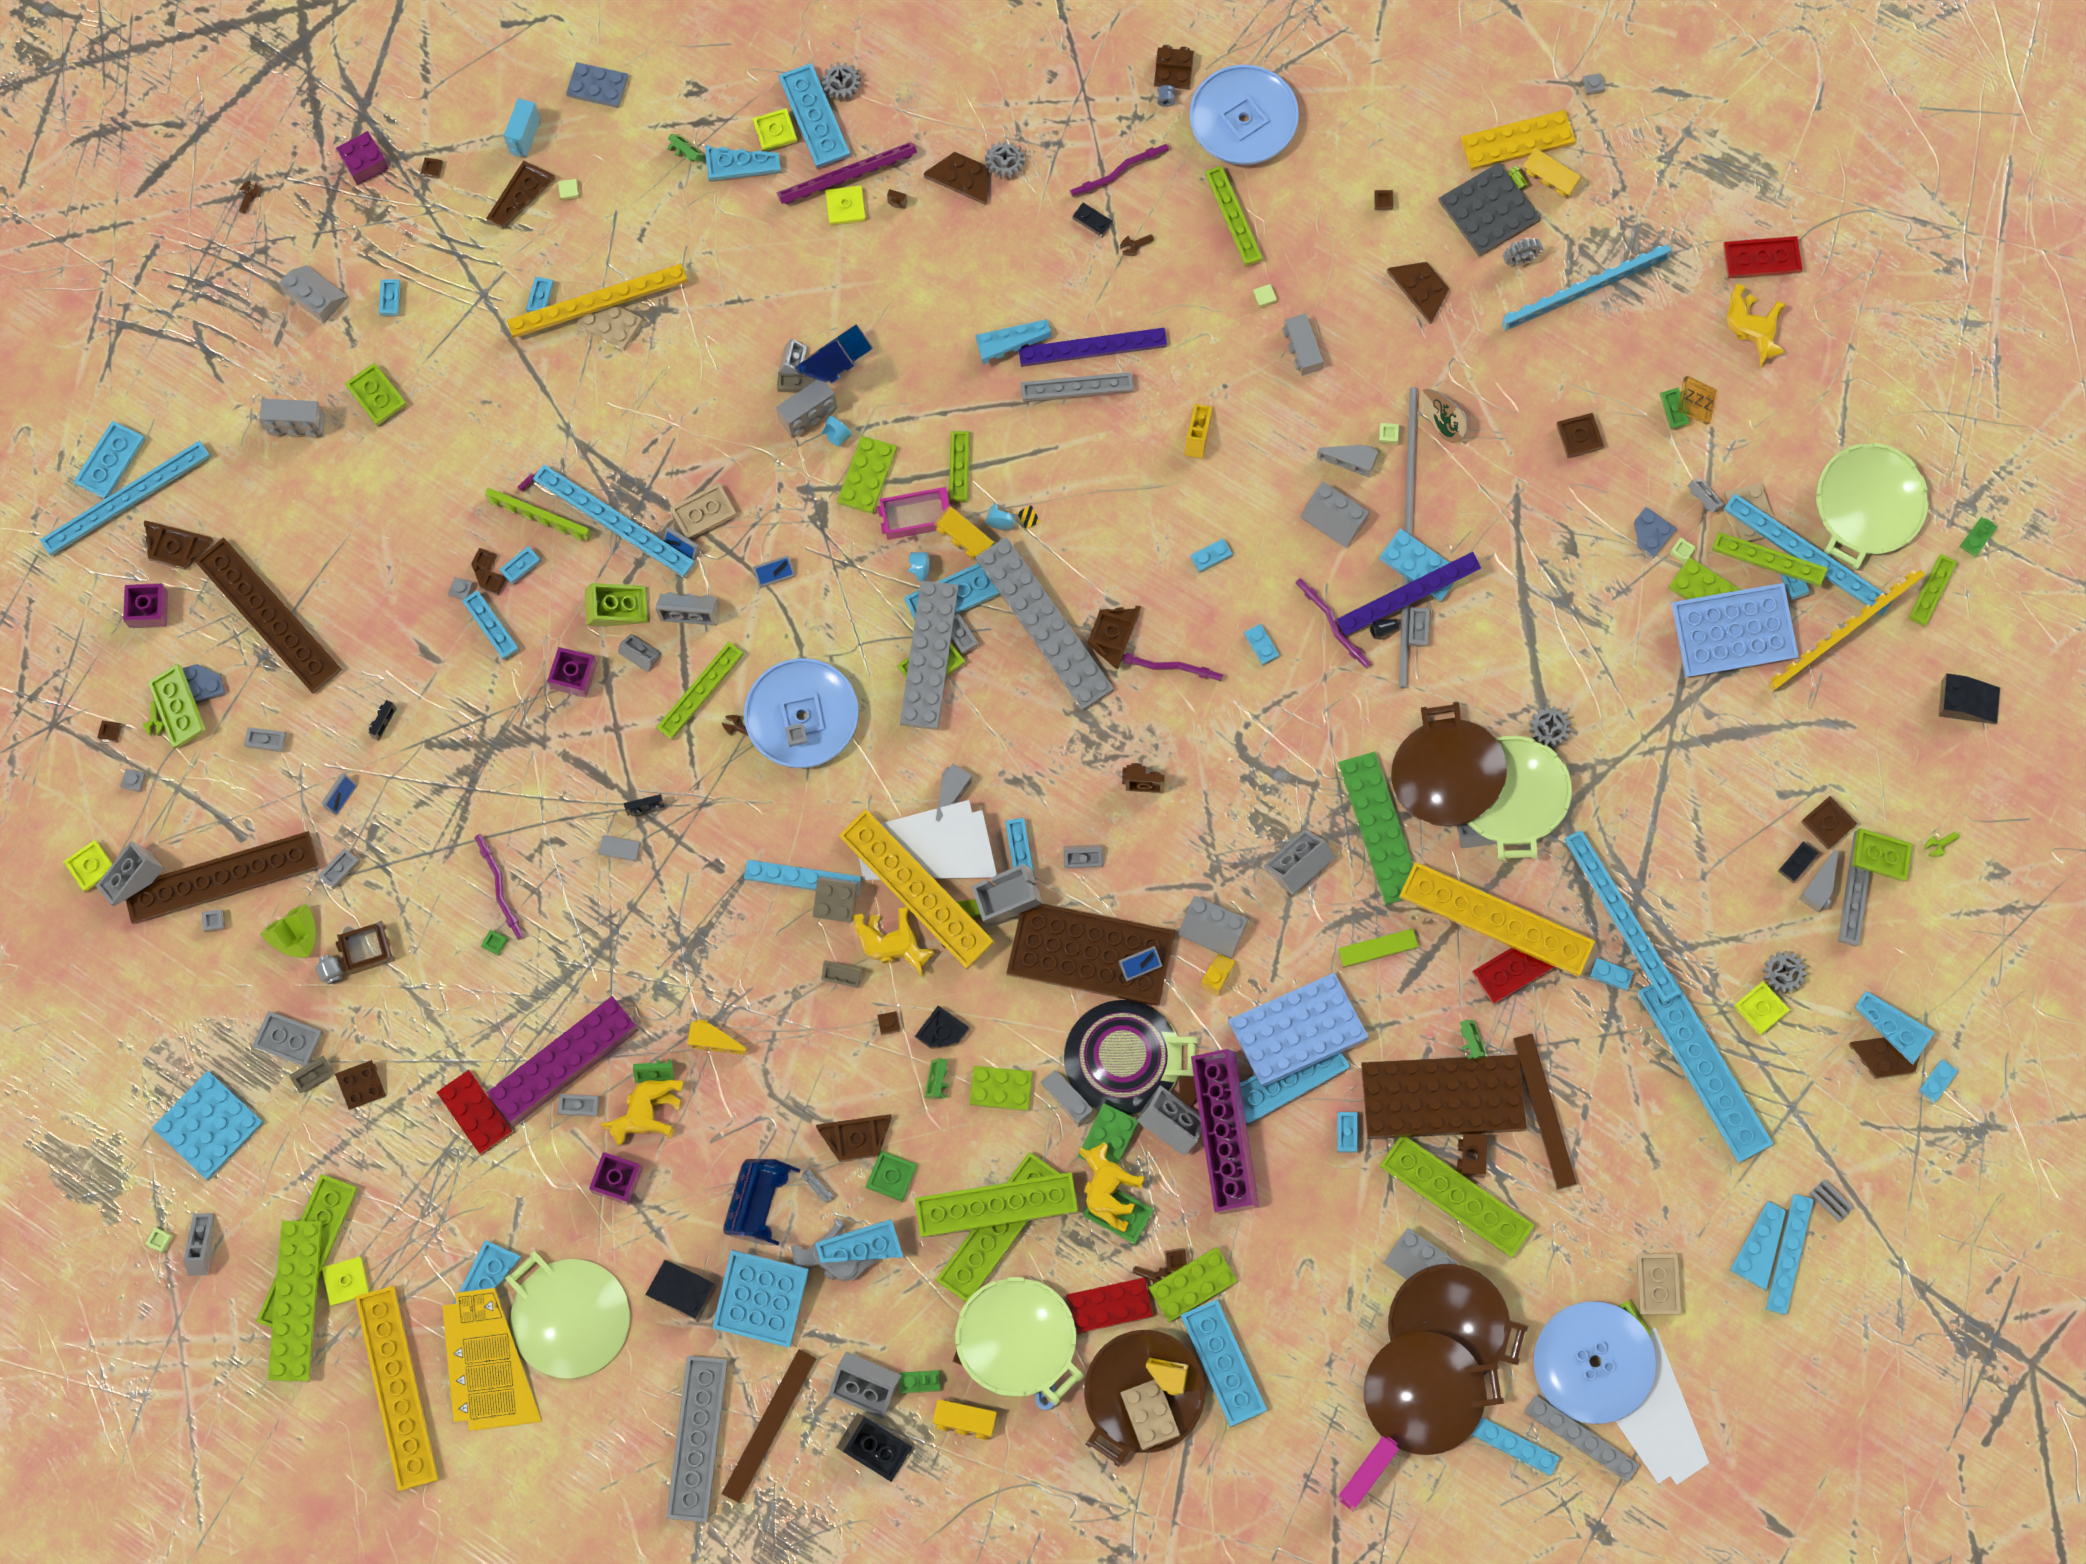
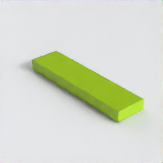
(959, 467)
(1932, 590)
(1378, 948)

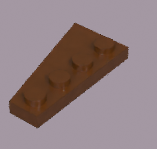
(519, 193)

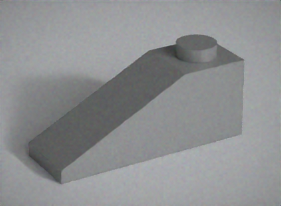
(1352, 457)
(953, 785)
(1822, 885)
(1067, 1098)
(199, 1245)

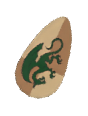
(1445, 416)

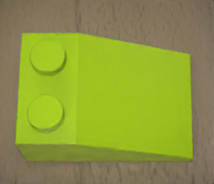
(615, 604)

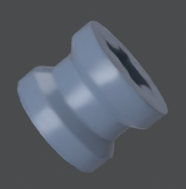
(1166, 96)

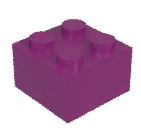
(362, 158)
(145, 605)
(572, 672)
(615, 1178)

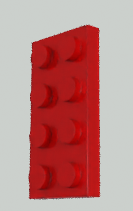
(1762, 257)
(1509, 973)
(474, 1112)
(1110, 1305)

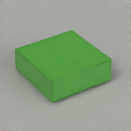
(494, 942)

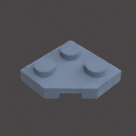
(1652, 532)
(203, 683)

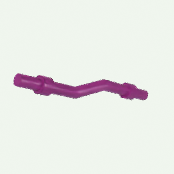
(1149, 153)
(1312, 595)
(1203, 672)
(511, 919)

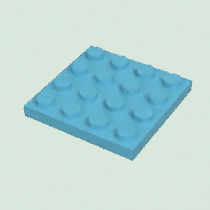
(207, 1125)
(760, 1298)

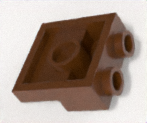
(1174, 67)
(1137, 780)

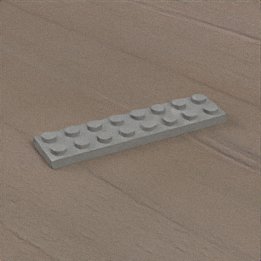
(929, 655)
(697, 1439)

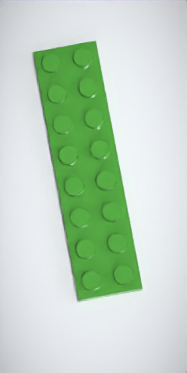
(1377, 824)

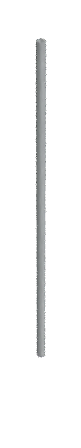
(1408, 529)

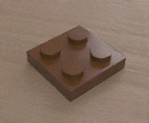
(1580, 435)
(1829, 822)

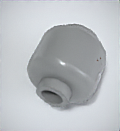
(329, 969)

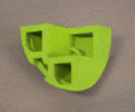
(293, 933)

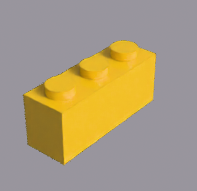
(1552, 173)
(962, 533)
(964, 1419)

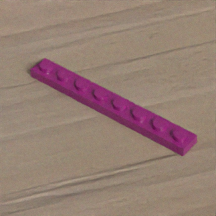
(851, 171)

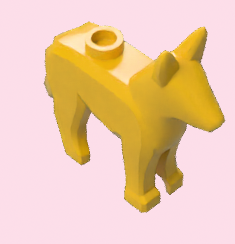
(1754, 327)
(894, 945)
(641, 1111)
(1104, 1183)

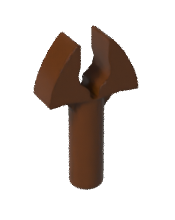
(248, 195)
(1134, 244)
(736, 727)
(1148, 1274)

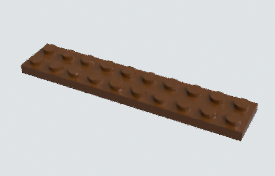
(268, 615)
(224, 877)

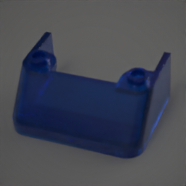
(835, 356)
(753, 1199)

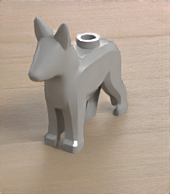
(840, 1270)

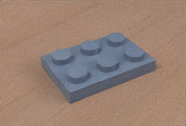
(597, 85)

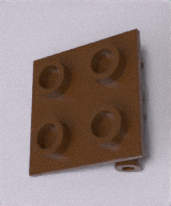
(360, 1084)

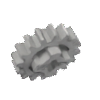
(832, 84)
(1004, 159)
(1522, 252)
(1557, 728)
(1786, 981)

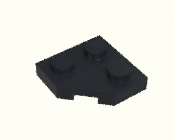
(941, 1030)

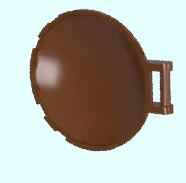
(1448, 769)
(1459, 1306)
(1123, 1366)
(1427, 1392)

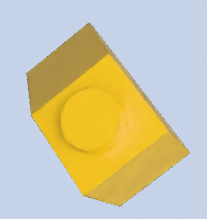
(1217, 974)
(1168, 1375)

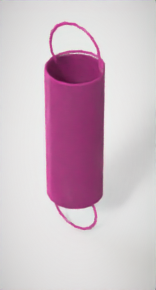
(524, 484)

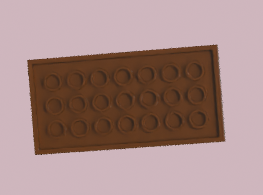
(1085, 952)
(1443, 1097)

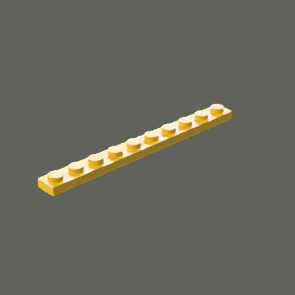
(597, 300)
(1838, 633)

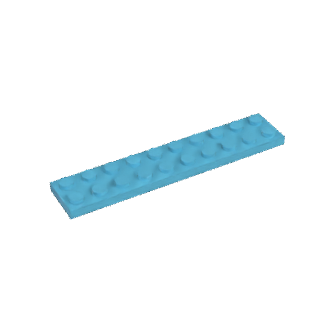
(1707, 1073)

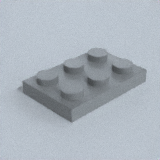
(287, 1039)

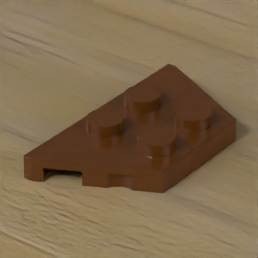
(961, 176)
(1421, 286)
(173, 545)
(1113, 632)
(1882, 1058)
(856, 1137)

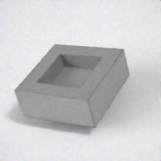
(1593, 84)
(460, 588)
(796, 735)
(133, 780)
(212, 920)

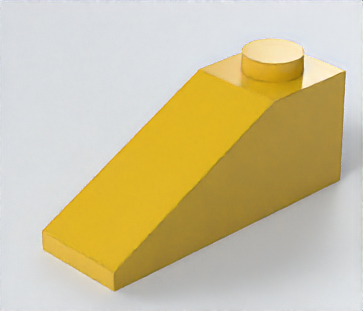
(1198, 431)
(708, 1037)

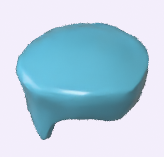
(836, 431)
(999, 519)
(919, 565)

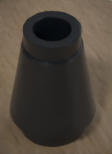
(1382, 628)

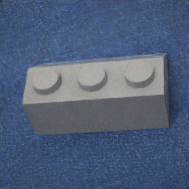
(312, 292)
(1335, 514)
(687, 609)
(1299, 861)
(1212, 927)
(1171, 1120)
(1414, 1254)
(864, 1384)

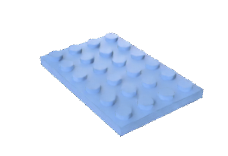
(1734, 630)
(1298, 1030)

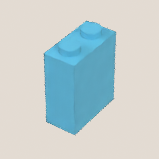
(522, 127)

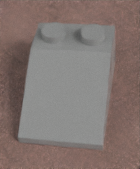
(129, 874)

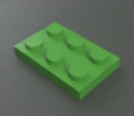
(1113, 1129)
(1137, 1219)

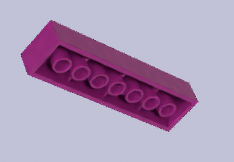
(562, 1061)
(1224, 1131)

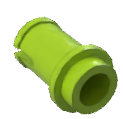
(1518, 178)

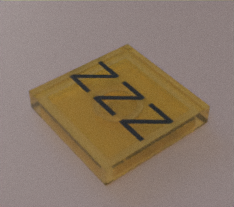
(1697, 400)

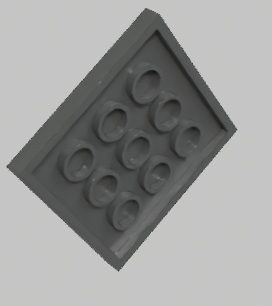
(1489, 209)

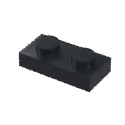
(1092, 220)
(384, 716)
(638, 806)
(1798, 862)

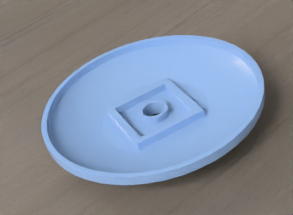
(1246, 92)
(796, 688)
(1586, 1391)

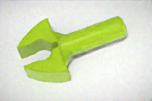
(154, 720)
(1940, 844)

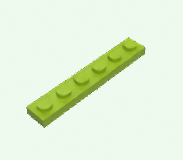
(1233, 216)
(543, 517)
(1770, 559)
(700, 690)

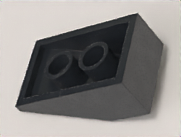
(1968, 699)
(681, 1290)
(874, 1447)

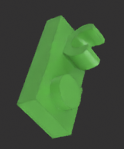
(684, 146)
(1670, 403)
(1978, 536)
(1471, 1034)
(653, 1071)
(936, 1075)
(919, 1382)

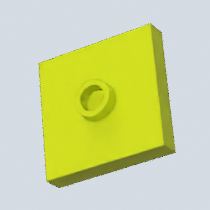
(774, 130)
(845, 205)
(88, 865)
(1761, 1008)
(345, 1281)

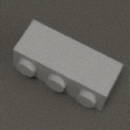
(1302, 344)

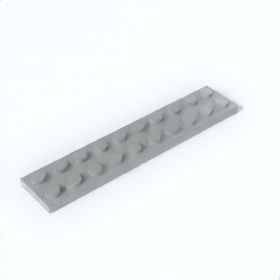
(1044, 623)

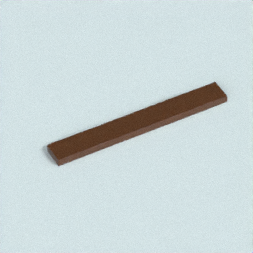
(1544, 1111)
(769, 1426)

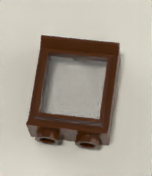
(364, 948)

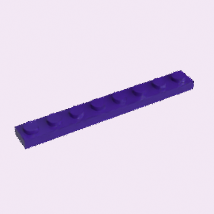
(1092, 347)
(1408, 593)

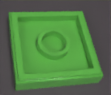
(891, 1176)

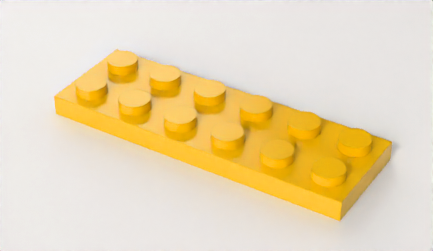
(1517, 140)

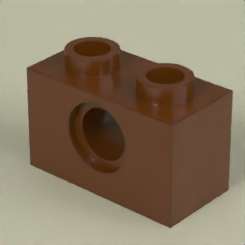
(1478, 1145)

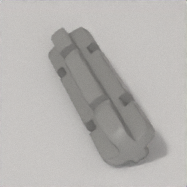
(817, 1186)

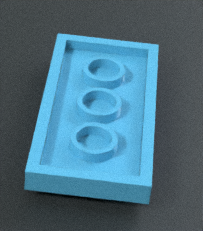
(109, 460)
(1413, 559)

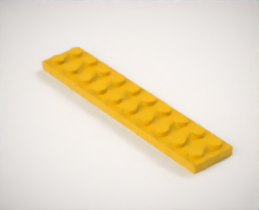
(916, 889)
(1497, 919)
(396, 1388)

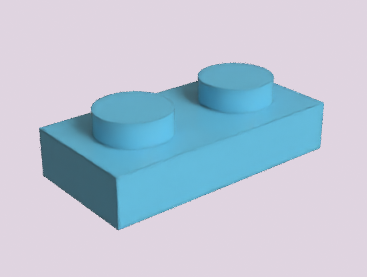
(539, 294)
(389, 297)
(1211, 555)
(520, 565)
(1794, 587)
(1261, 644)
(1611, 974)
(1938, 1081)
(1346, 1132)

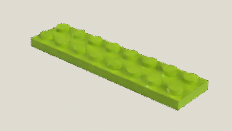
(1457, 1196)
(327, 1204)
(996, 1205)
(987, 1245)
(295, 1301)

